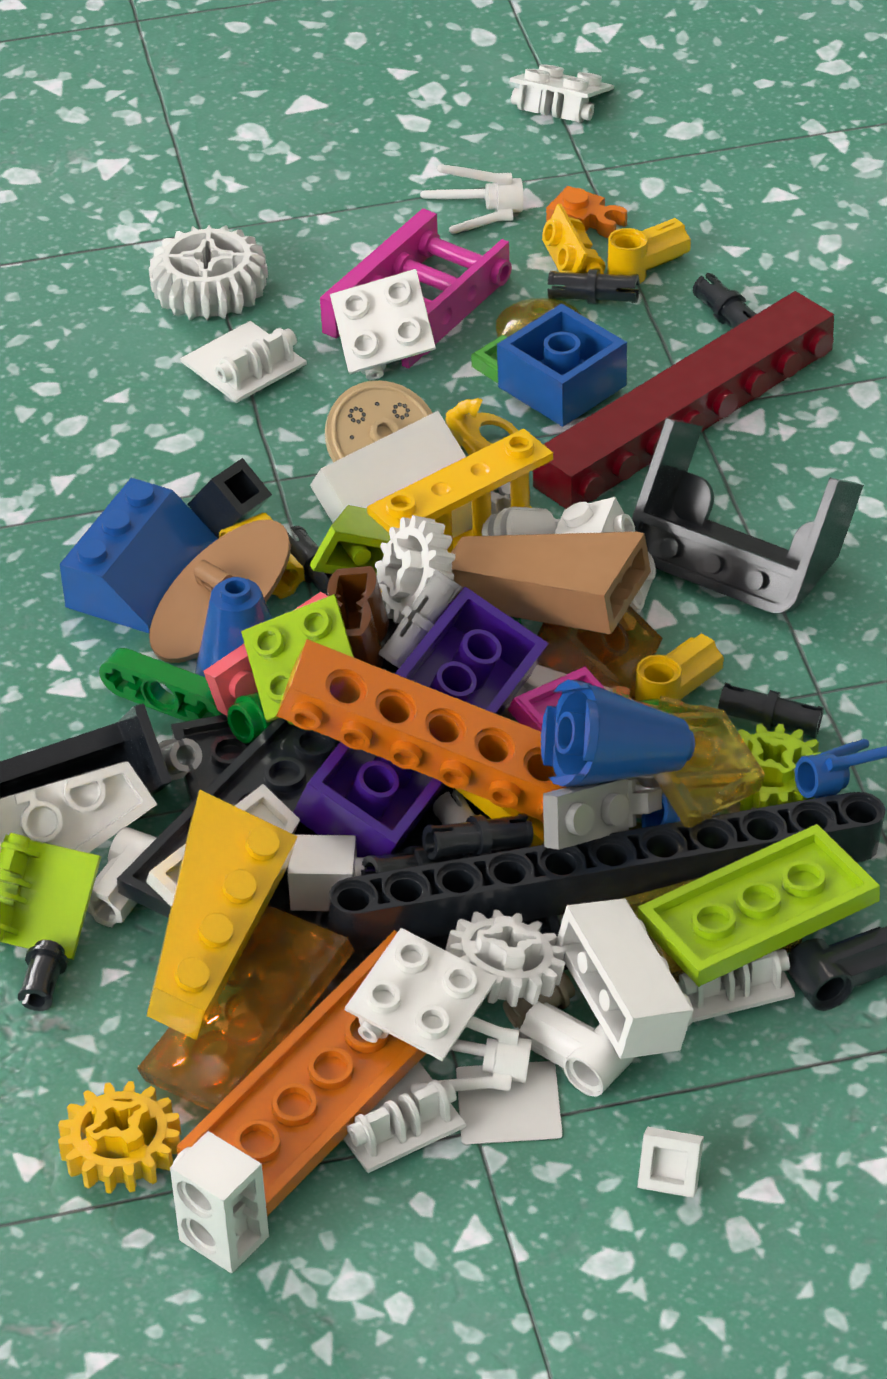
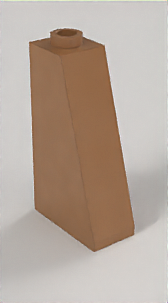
(556, 577)

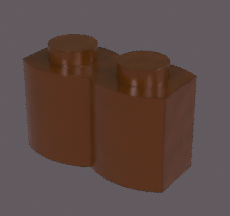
(361, 611)

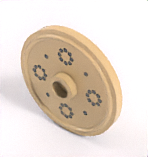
(369, 414)

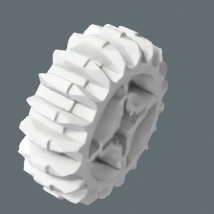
(208, 272)

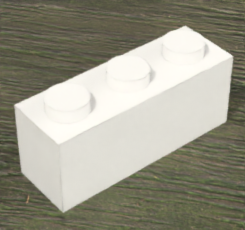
(387, 465)
(624, 978)

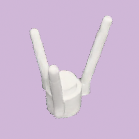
(503, 195)
(504, 1056)

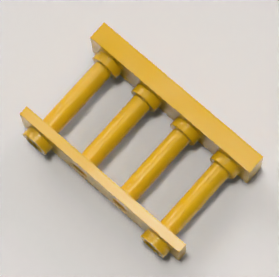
(466, 482)

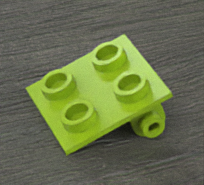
(278, 642)
(44, 892)

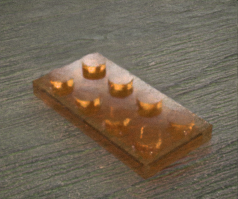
(261, 1004)

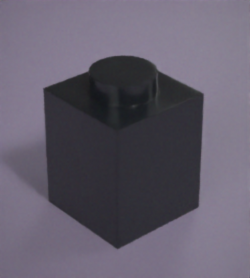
(230, 497)

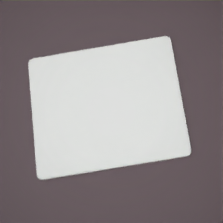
(520, 1114)

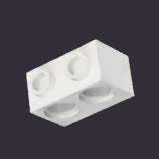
(219, 1201)

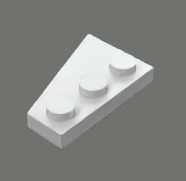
(77, 810)

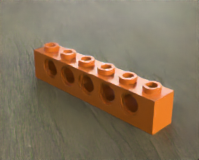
(424, 730)

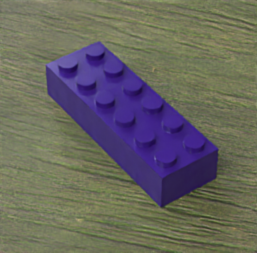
(467, 654)

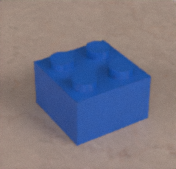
(562, 364)

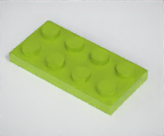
(758, 904)

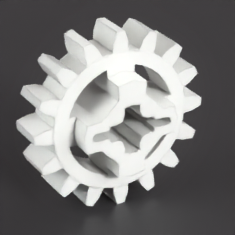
(410, 562)
(513, 952)

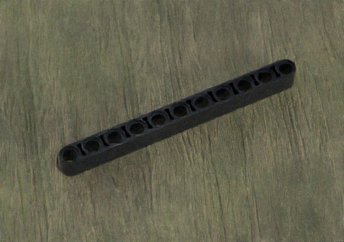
(624, 864)

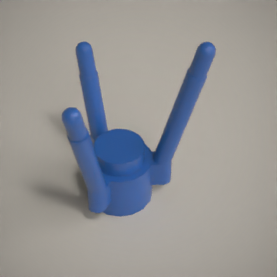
(829, 771)

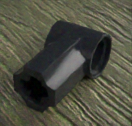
(832, 971)

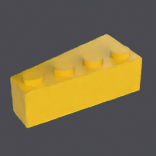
(219, 897)

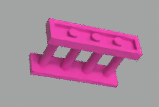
(407, 251)

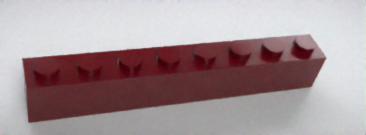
(695, 390)

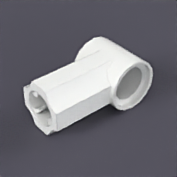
(105, 902)
(575, 1046)

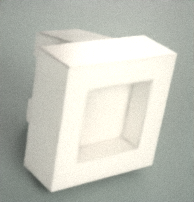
(670, 1162)

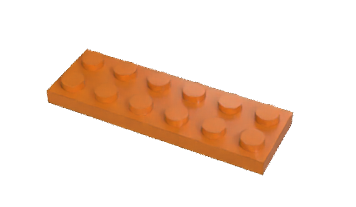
(309, 1090)

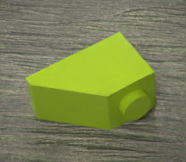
(351, 542)

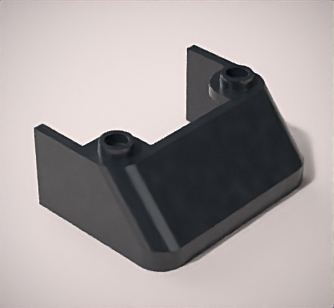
(686, 544)
(124, 741)

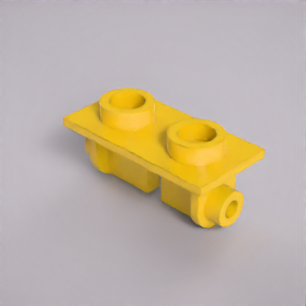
(570, 244)

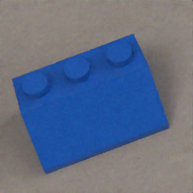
(132, 555)

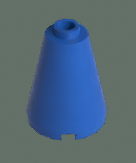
(231, 608)
(609, 737)

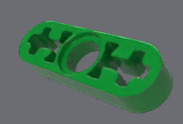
(138, 679)

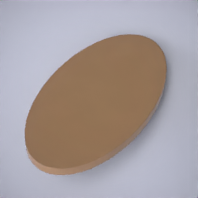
(250, 551)

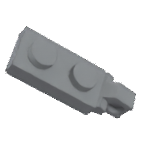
(595, 811)

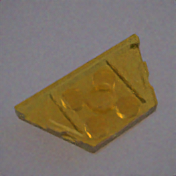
(719, 769)

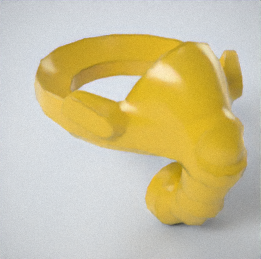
(465, 424)

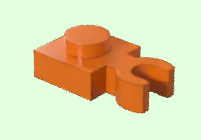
(589, 210)

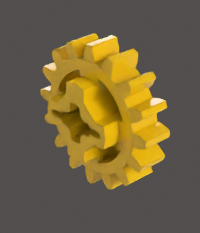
(119, 1137)

